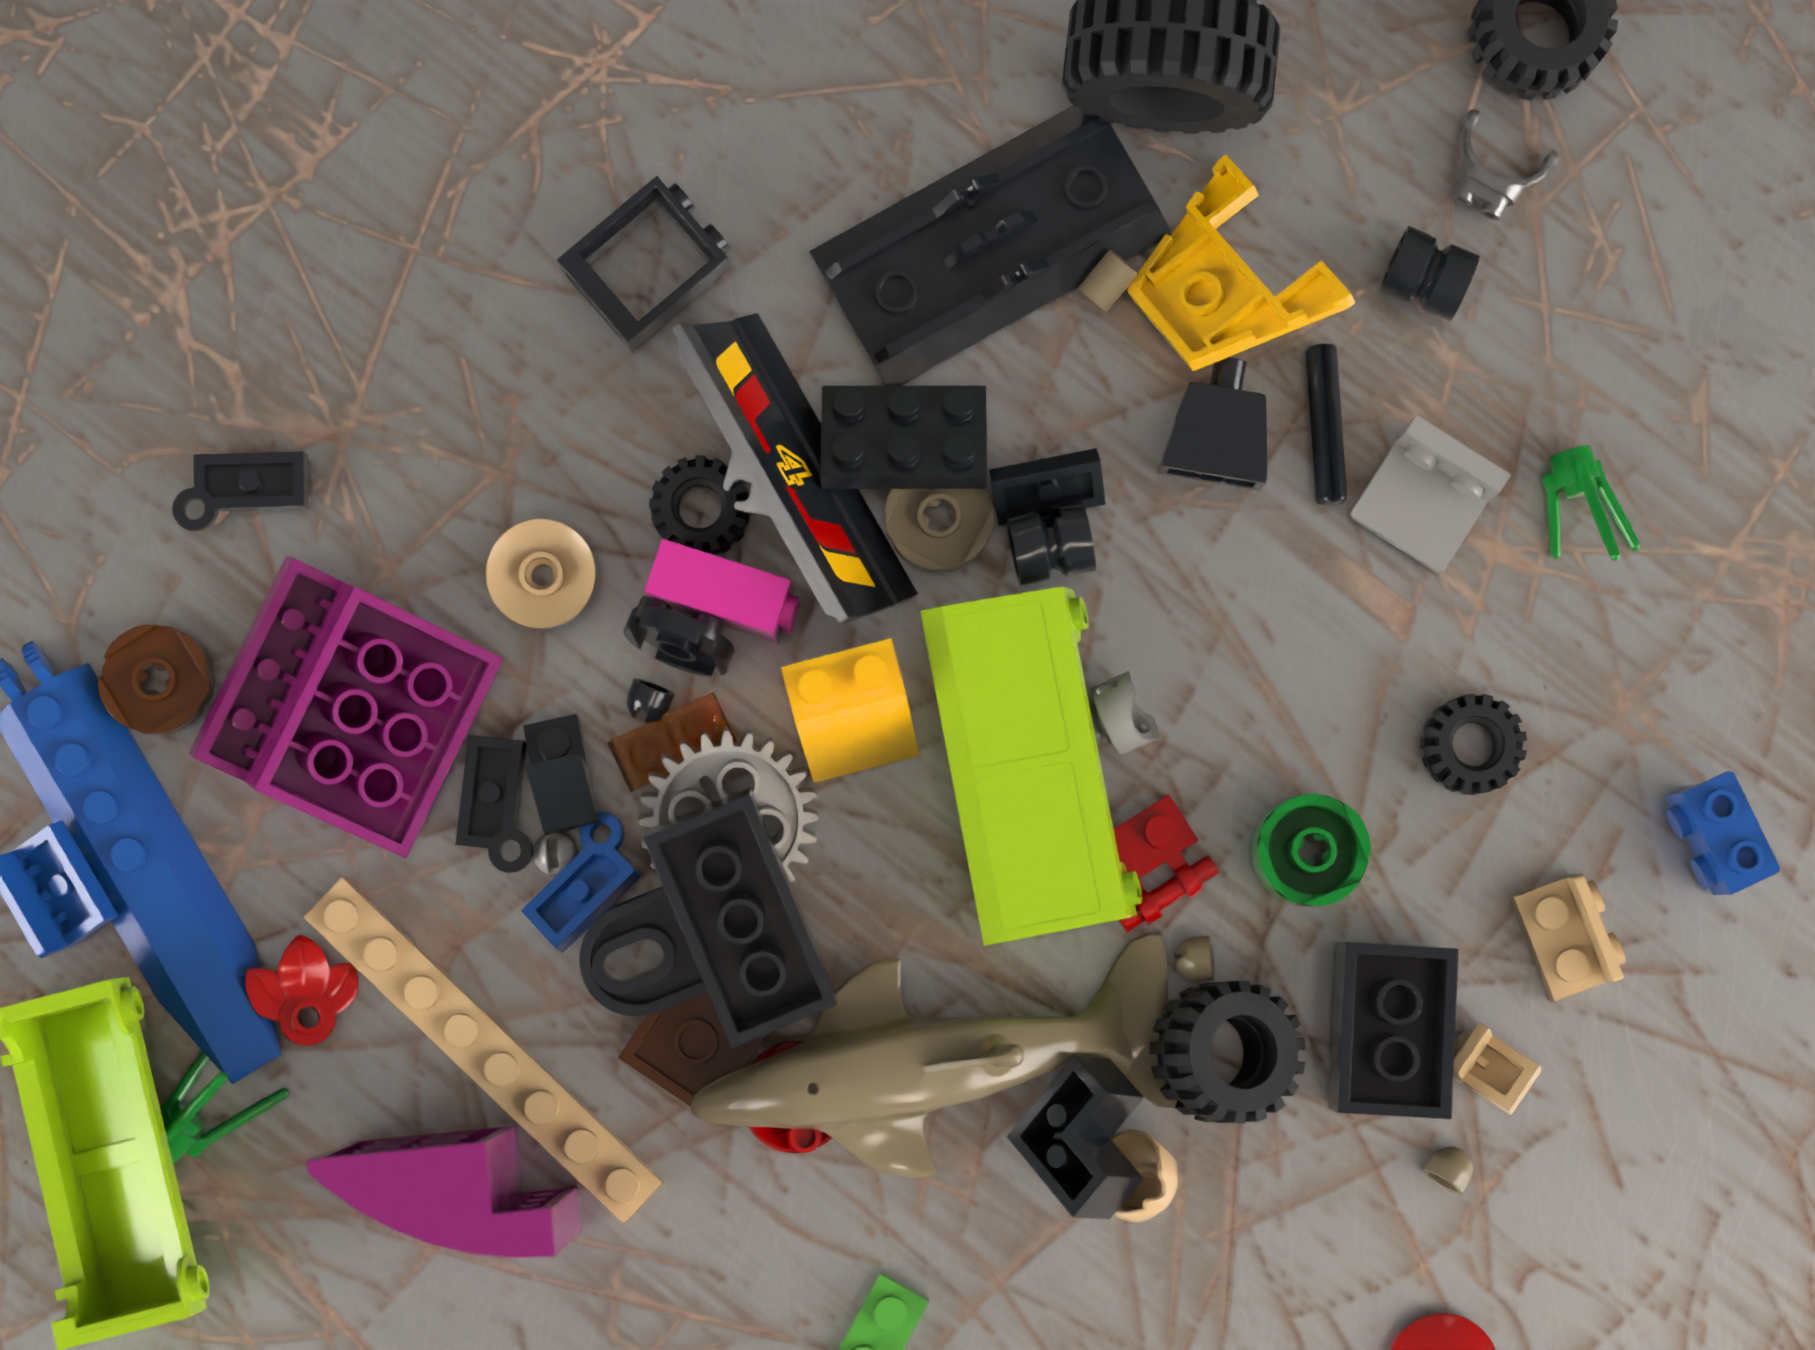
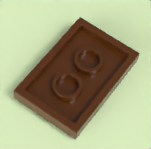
(686, 1048)

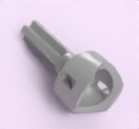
(1117, 716)

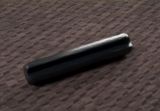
(1326, 424)

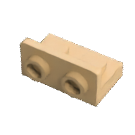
(1569, 936)

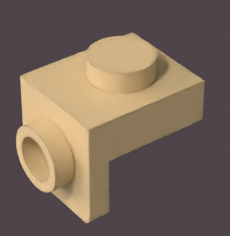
(1493, 1068)

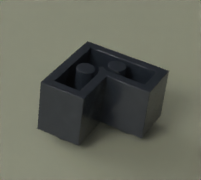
(1070, 1133)

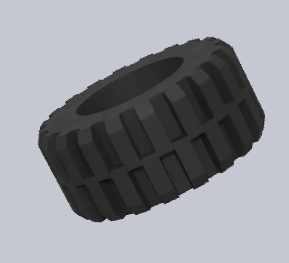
(1172, 63)

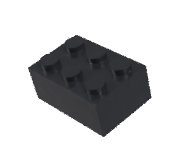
(1393, 1030)

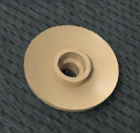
(523, 551)

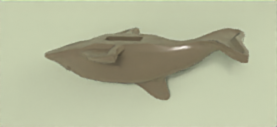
(878, 1072)

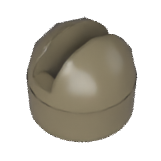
(1196, 959)
(1450, 1169)

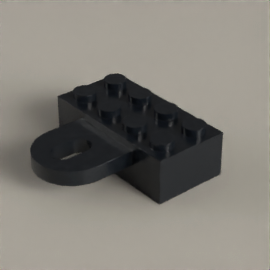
(722, 927)

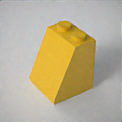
(851, 710)

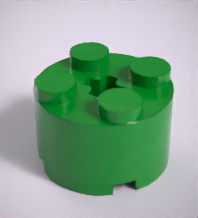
(1338, 865)

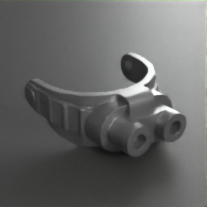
(1482, 186)

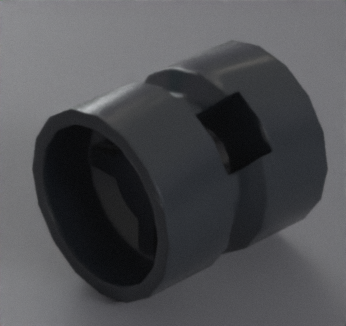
(1427, 272)
(1051, 543)

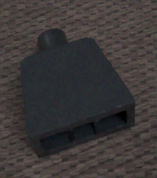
(1219, 431)

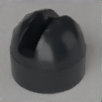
(650, 698)

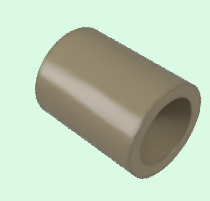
(1108, 280)

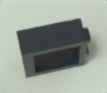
(677, 206)

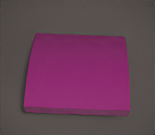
(345, 707)
(452, 1192)

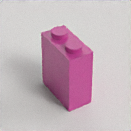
(728, 590)

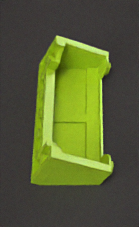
(1027, 764)
(102, 1162)

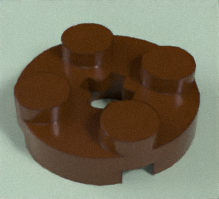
(125, 672)

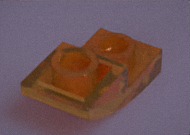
(641, 749)

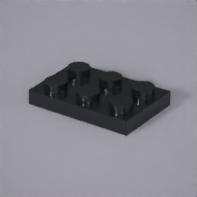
(903, 437)

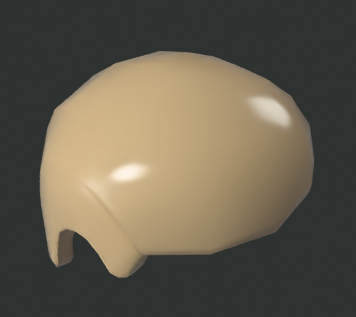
(1156, 1168)

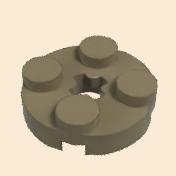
(948, 547)

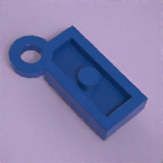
(583, 887)

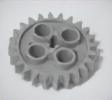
(771, 785)

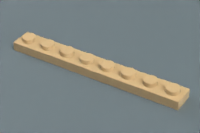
(483, 1049)

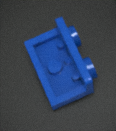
(1721, 834)
(53, 891)

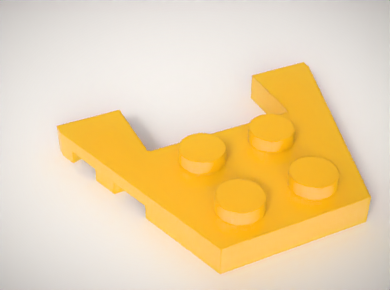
(1209, 297)

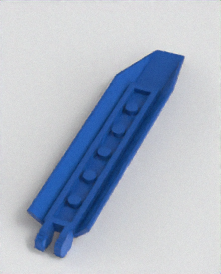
(142, 856)

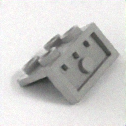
(1428, 494)

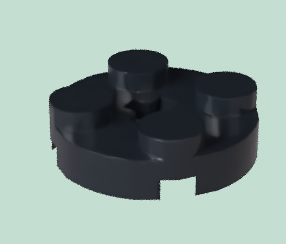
(681, 640)

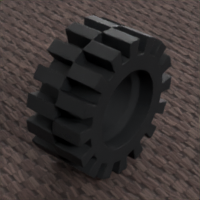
(684, 477)
(1506, 737)

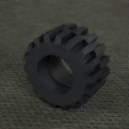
(1539, 68)
(1267, 1044)

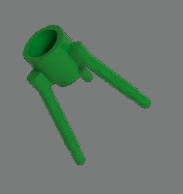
(1581, 476)
(184, 1124)

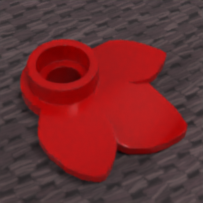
(301, 983)

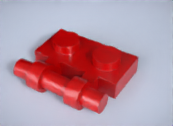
(1154, 839)

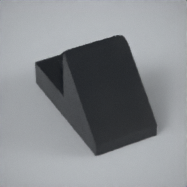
(560, 774)

